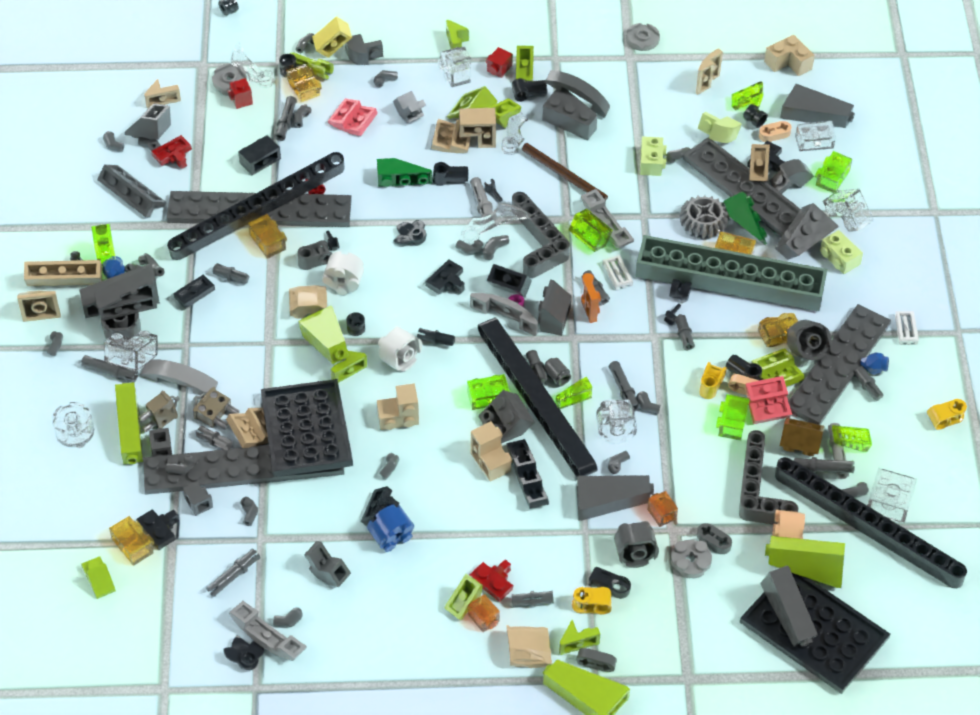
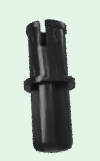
(436, 337)

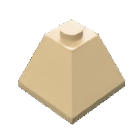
(38, 305)

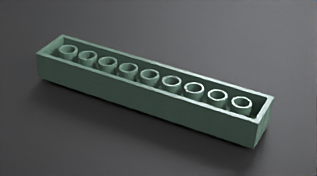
(731, 272)

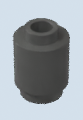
(557, 371)

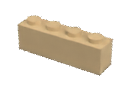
(62, 272)

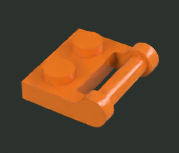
(590, 298)

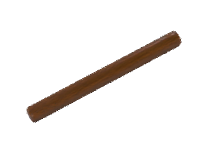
(559, 169)

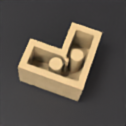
(789, 53)
(479, 123)
(401, 410)
(488, 451)

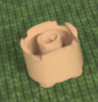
(789, 524)

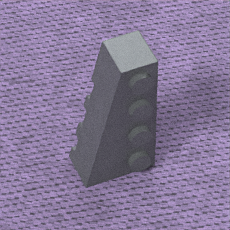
(88, 297)

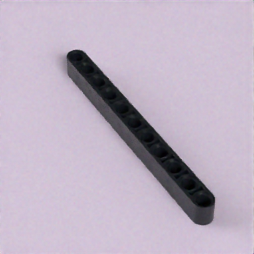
(248, 205)
(537, 398)
(876, 529)

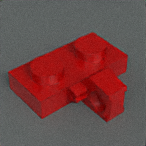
(173, 152)
(494, 579)

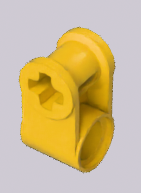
(711, 380)
(947, 413)
(593, 600)

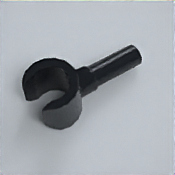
(491, 188)
(332, 241)
(670, 315)

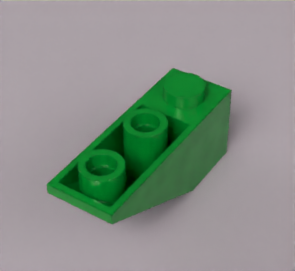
(399, 172)
(741, 211)

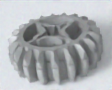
(708, 214)

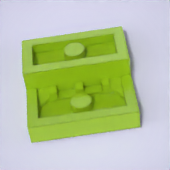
(780, 364)

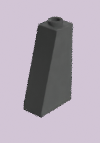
(813, 106)
(611, 494)
(789, 606)

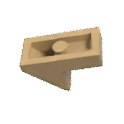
(163, 95)
(759, 162)

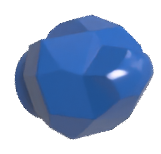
(113, 267)
(875, 363)

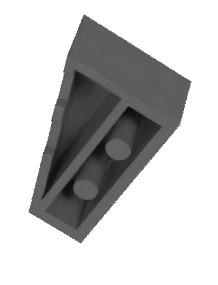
(569, 114)
(805, 231)
(127, 296)

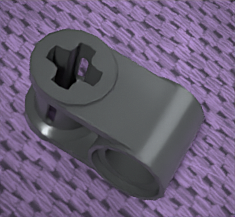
(313, 255)

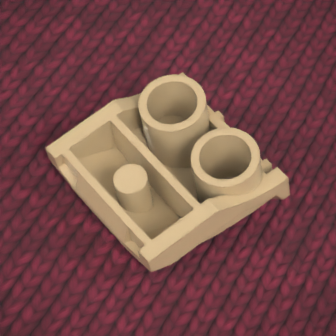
(307, 300)
(529, 646)

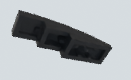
(527, 474)

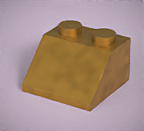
(801, 436)

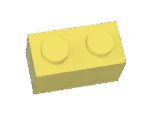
(332, 37)

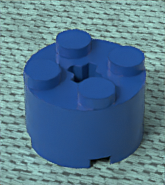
(391, 527)

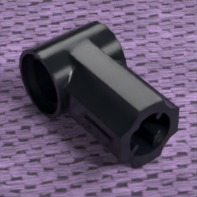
(523, 90)
(444, 173)
(742, 367)

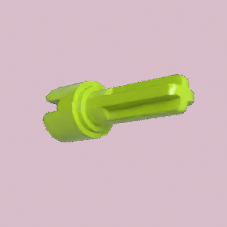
(319, 66)

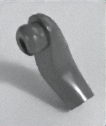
(493, 244)
(147, 259)

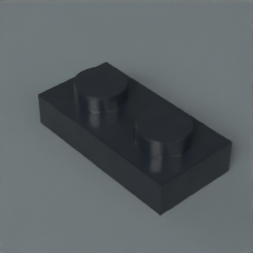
(194, 291)

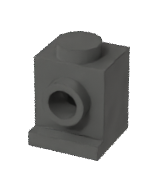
(160, 442)
(197, 498)

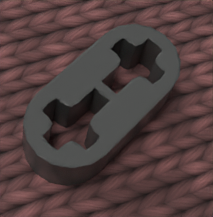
(714, 538)
(596, 660)

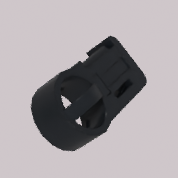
(604, 578)

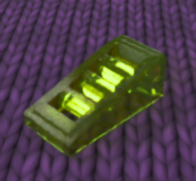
(575, 393)
(863, 434)

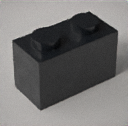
(259, 155)
(509, 280)

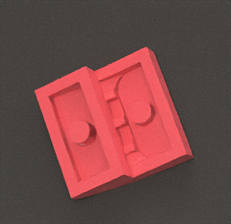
(352, 117)
(768, 400)

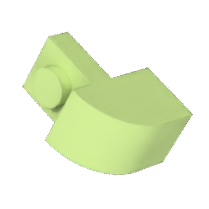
(720, 130)

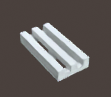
(621, 283)
(907, 339)

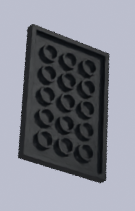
(306, 427)
(843, 641)

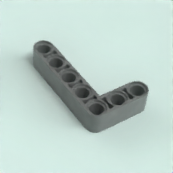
(555, 245)
(751, 482)

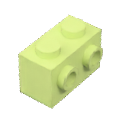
(652, 156)
(841, 252)

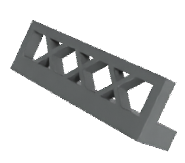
(130, 189)

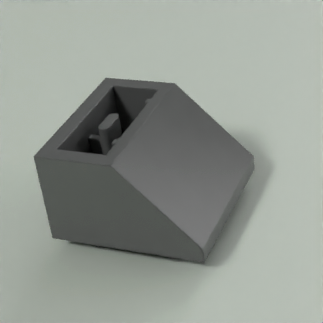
(151, 123)
(554, 309)
(508, 415)

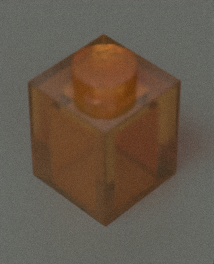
(662, 508)
(484, 613)

